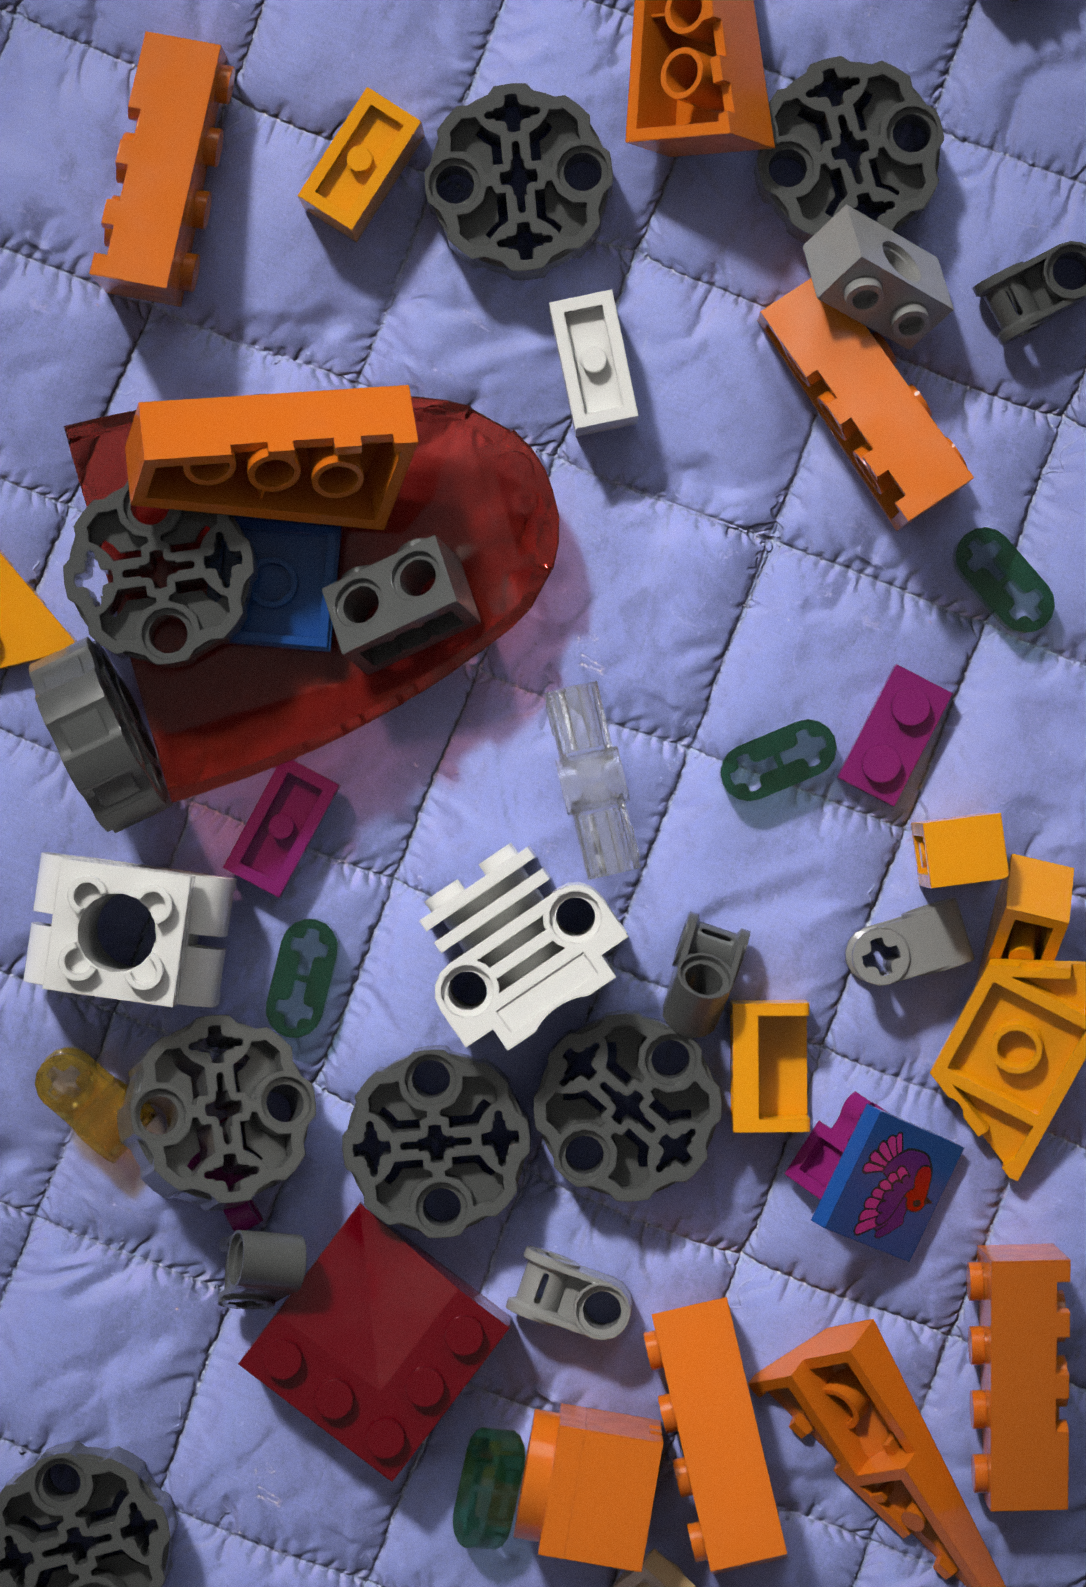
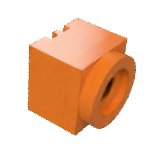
(590, 1485)

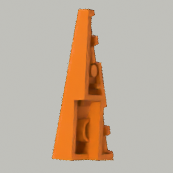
(861, 1411)

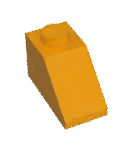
(1029, 911)

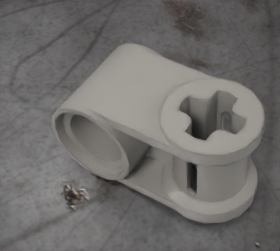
(920, 944)
(566, 1295)

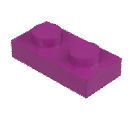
(894, 735)
(281, 827)

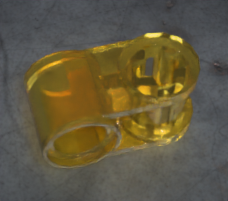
(93, 1107)

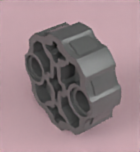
(891, 105)
(566, 144)
(134, 627)
(100, 735)
(187, 1082)
(397, 1092)
(565, 1119)
(102, 1475)

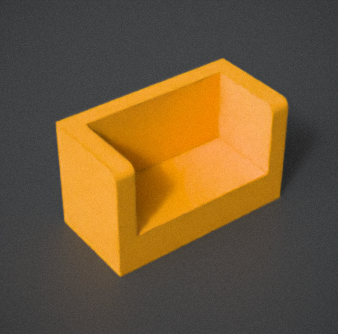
(361, 164)
(960, 850)
(768, 1066)

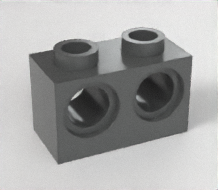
(404, 617)

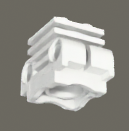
(182, 904)
(518, 948)

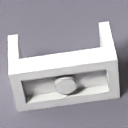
(593, 363)

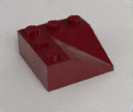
(376, 1342)

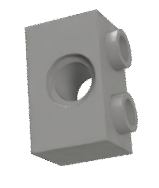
(877, 277)

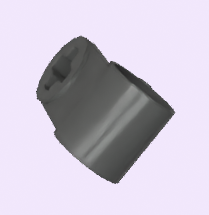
(1032, 292)
(702, 976)
(261, 1268)

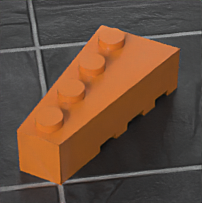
(697, 78)
(164, 170)
(866, 404)
(276, 455)
(1020, 1376)
(718, 1437)

